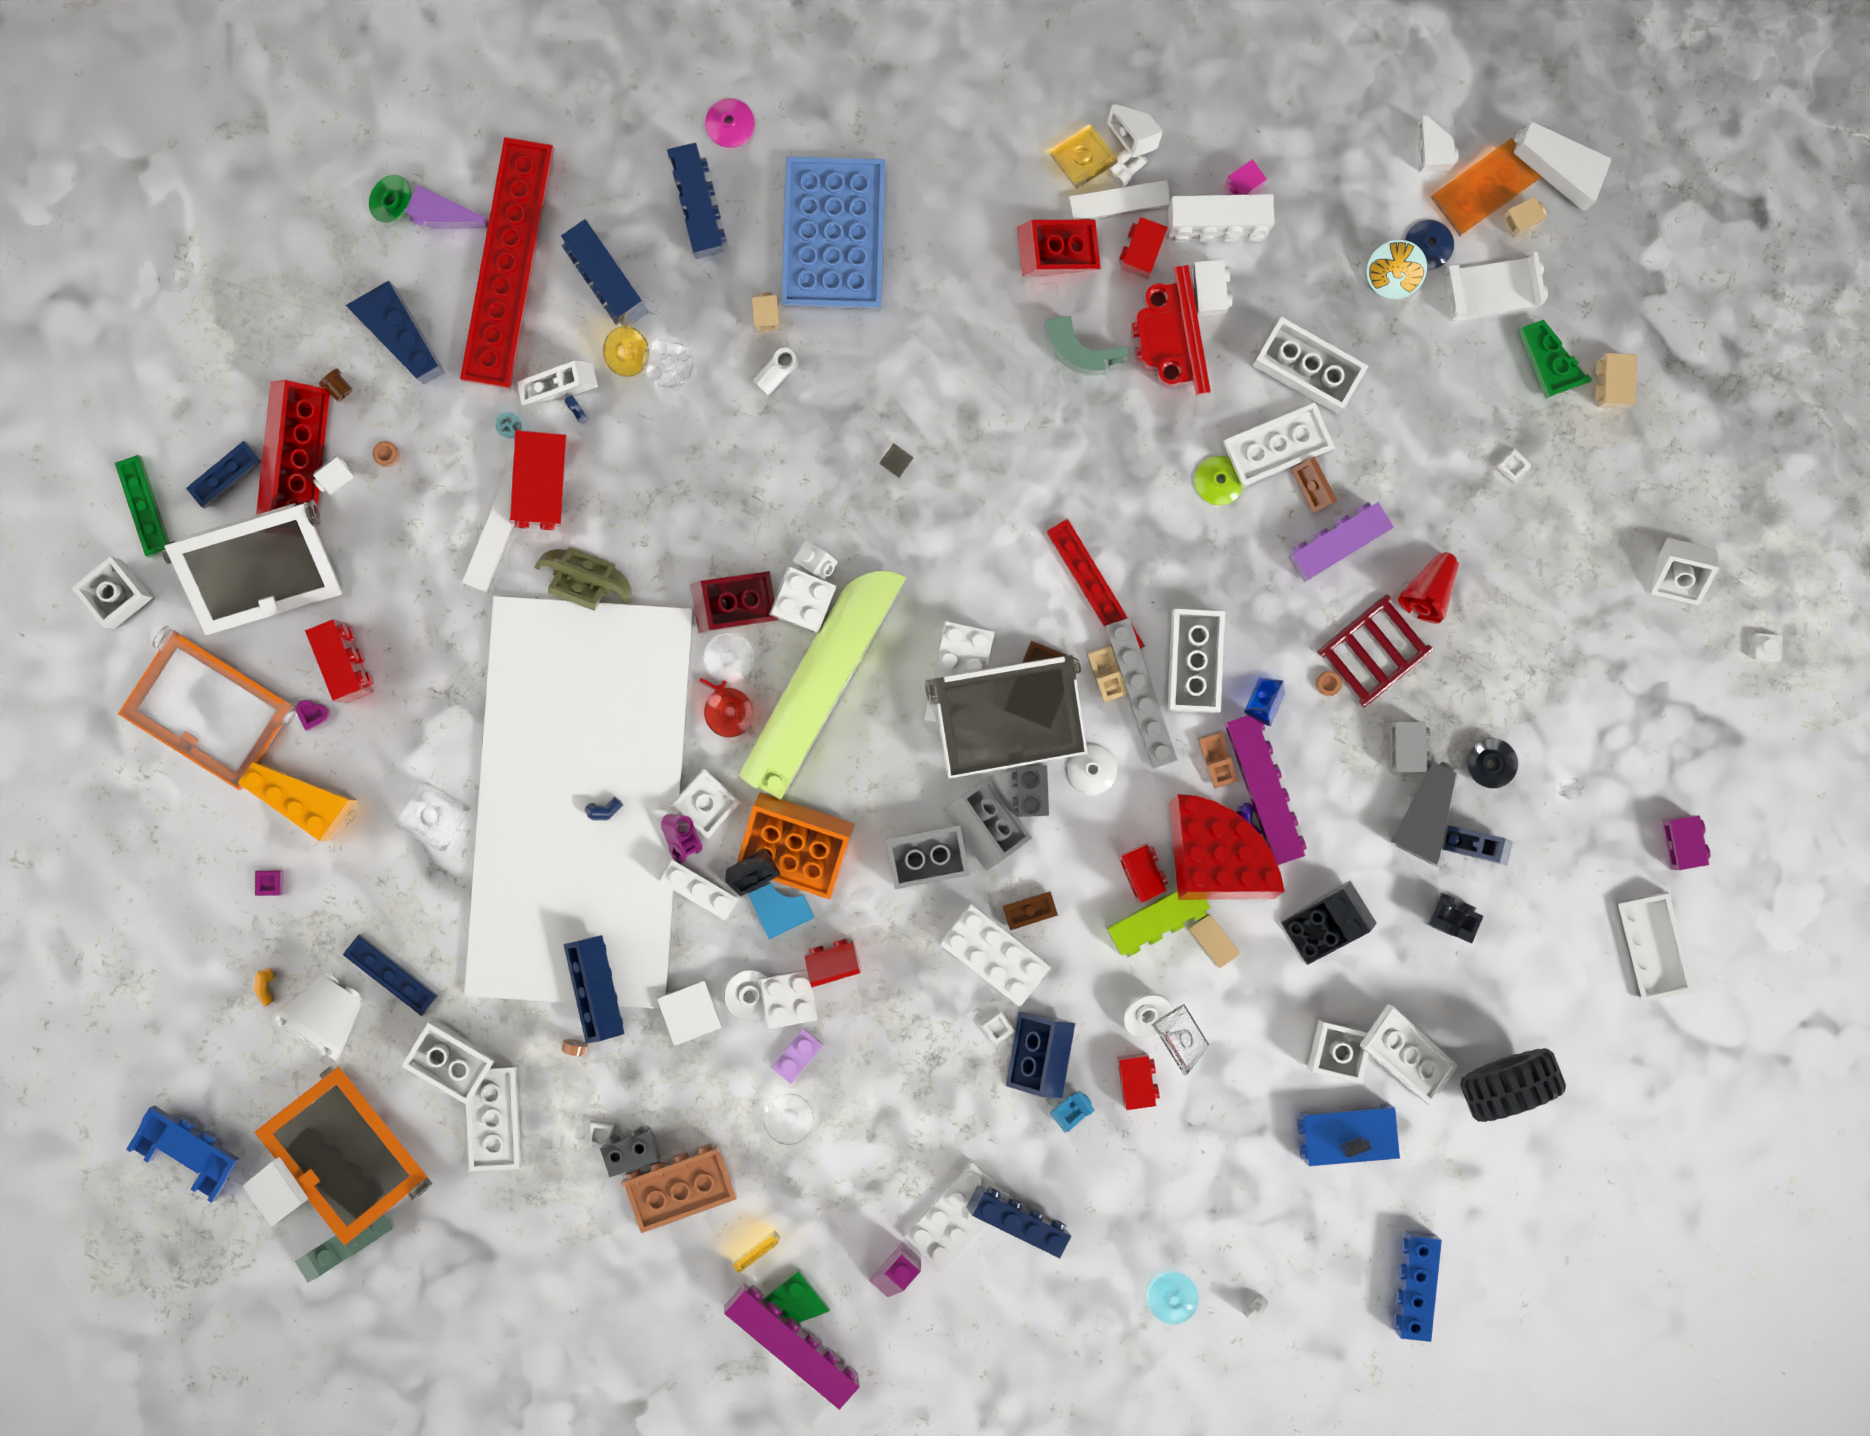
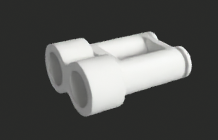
(1122, 173)

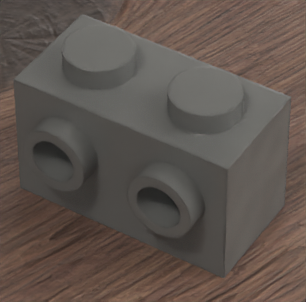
(629, 1152)

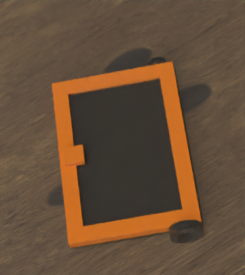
(342, 1155)

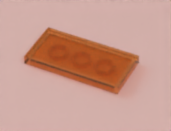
(1484, 188)

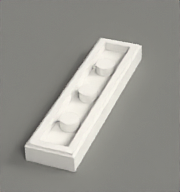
(1120, 201)

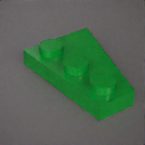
(1550, 361)
(798, 1298)

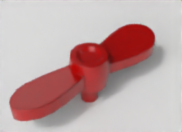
(710, 685)

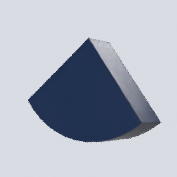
(574, 406)

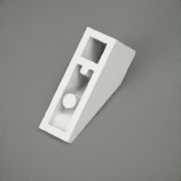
(557, 383)

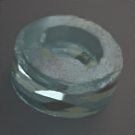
(507, 424)

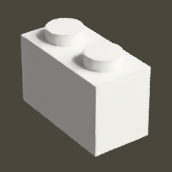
(1211, 287)

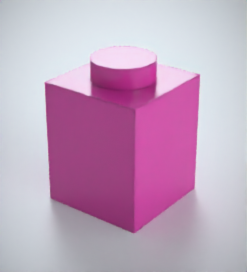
(1245, 180)

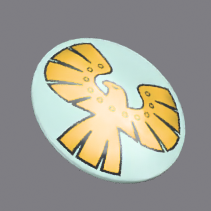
(1396, 269)

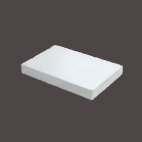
(275, 1192)

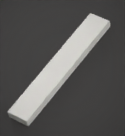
(493, 538)

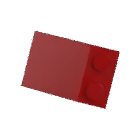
(1058, 247)

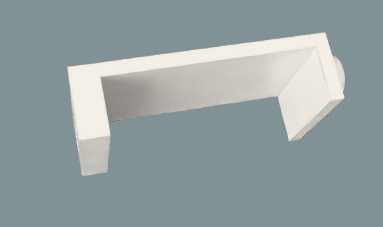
(1495, 287)

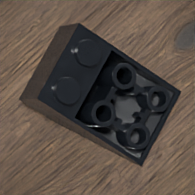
(1329, 923)

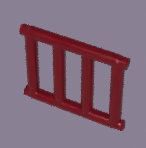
(1384, 681)

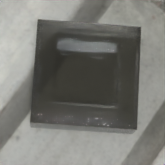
(896, 460)
(1355, 1147)

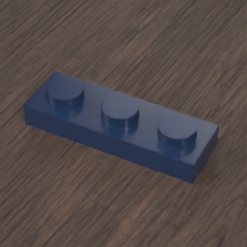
(224, 474)

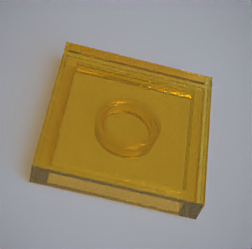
(1083, 156)

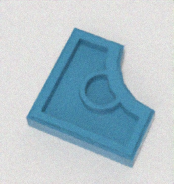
(779, 912)

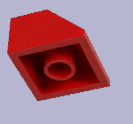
(1143, 873)
(832, 963)

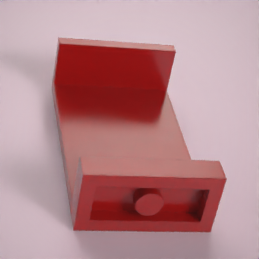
(537, 479)

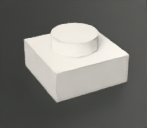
(1767, 647)

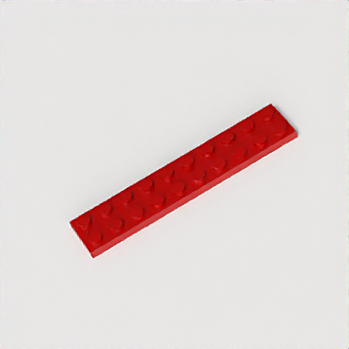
(507, 263)

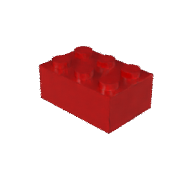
(340, 661)

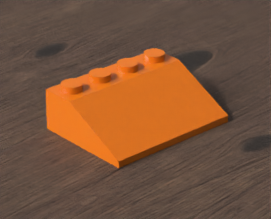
(801, 842)

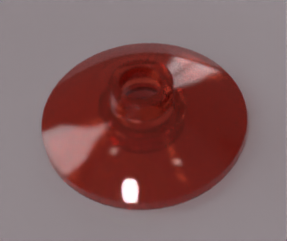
(718, 718)

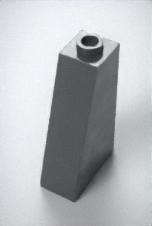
(1428, 816)

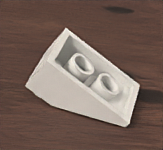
(448, 1061)

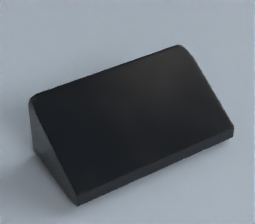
(751, 872)

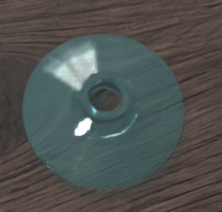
(1164, 1289)

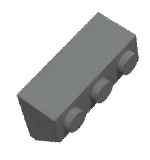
(987, 823)
(927, 857)

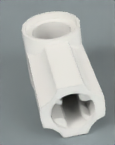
(774, 373)

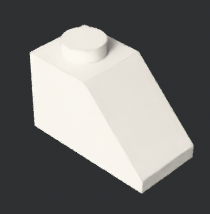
(1134, 129)
(1435, 147)

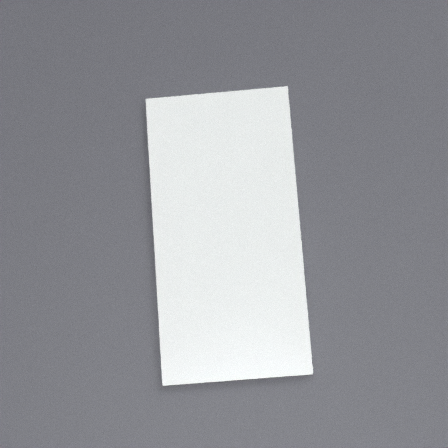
(573, 718)

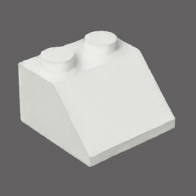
(1684, 571)

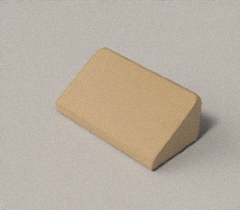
(1214, 940)

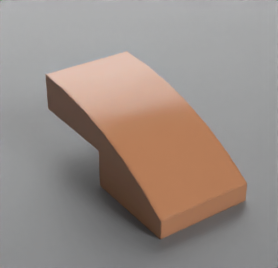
(1217, 759)

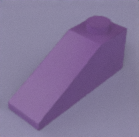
(440, 213)

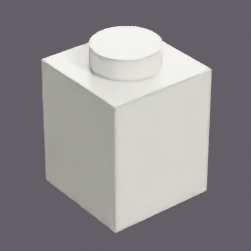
(333, 475)

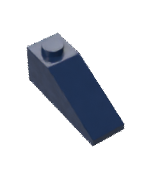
(1478, 845)

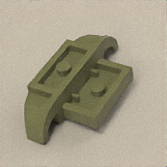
(583, 577)

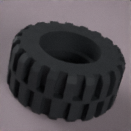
(1513, 1085)

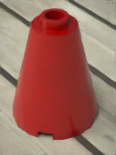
(1431, 589)

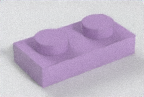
(797, 1055)

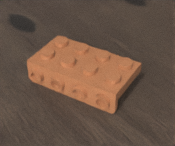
(679, 1187)

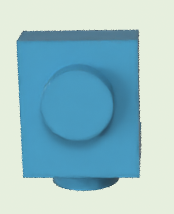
(1072, 1110)

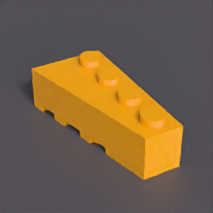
(299, 800)

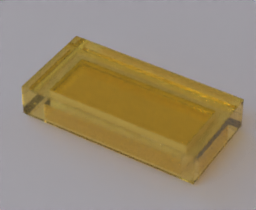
(756, 1251)

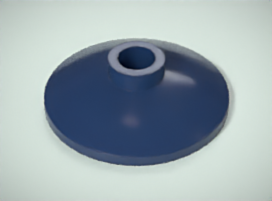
(1444, 241)

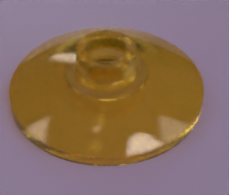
(634, 346)

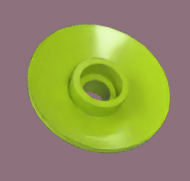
(1210, 489)

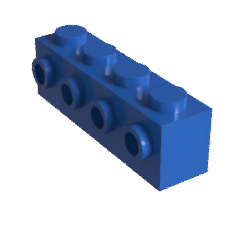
(1418, 1286)

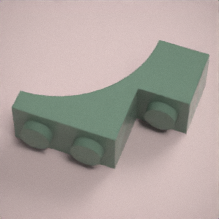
(334, 1252)

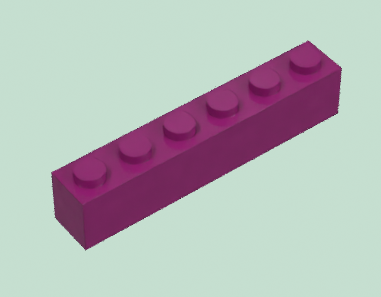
(1264, 789)
(792, 1345)

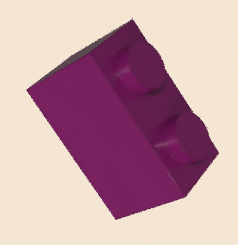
(1686, 842)

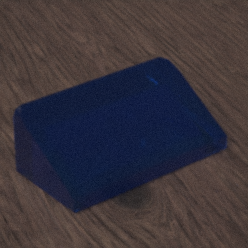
(1265, 700)

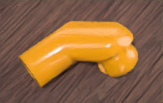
(260, 986)

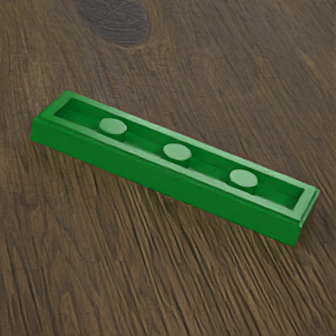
(142, 505)

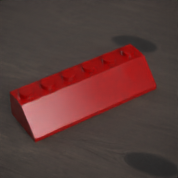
(292, 444)

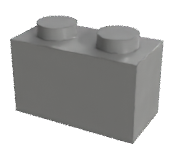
(1409, 747)

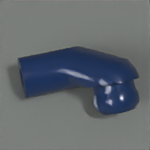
(603, 813)

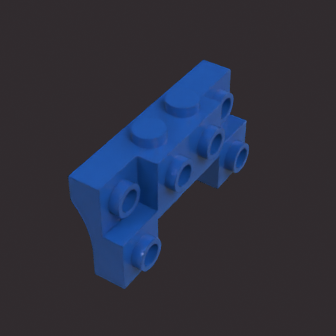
(188, 1146)

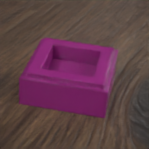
(268, 882)

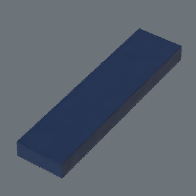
(390, 975)

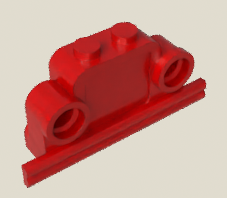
(1171, 334)

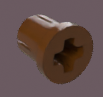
(336, 385)

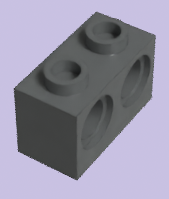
(1038, 791)

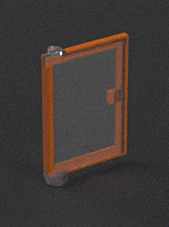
(205, 708)

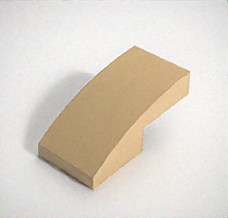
(1107, 673)

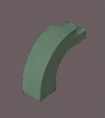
(1075, 355)

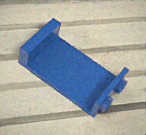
(1327, 1131)

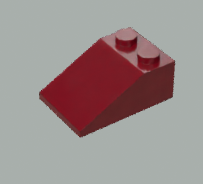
(733, 601)

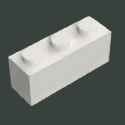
(698, 889)

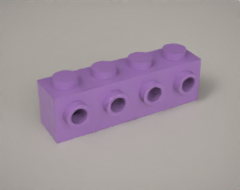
(1341, 541)

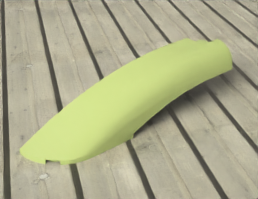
(820, 681)

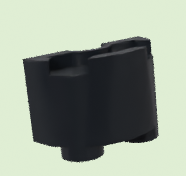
(1455, 919)

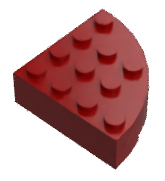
(1220, 853)

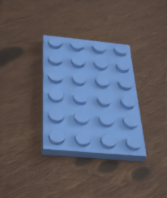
(833, 232)

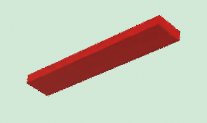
(1087, 575)

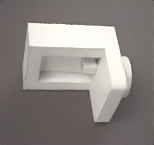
(815, 561)

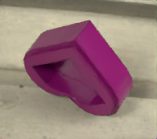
(312, 714)

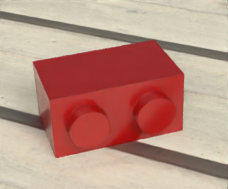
(1143, 248)
(1137, 1081)

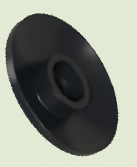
(1504, 766)

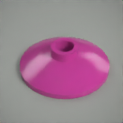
(730, 134)

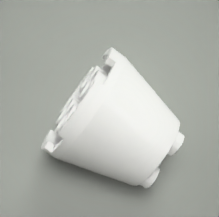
(321, 1015)

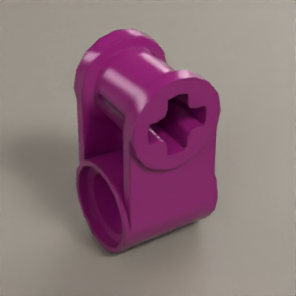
(681, 840)

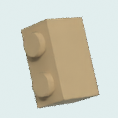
(1616, 380)

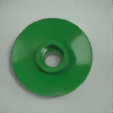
(389, 198)

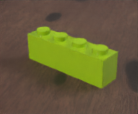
(1154, 920)

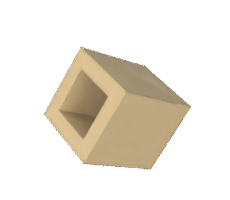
(1524, 216)
(766, 312)

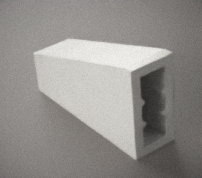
(1563, 163)

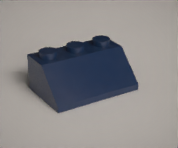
(1040, 1055)

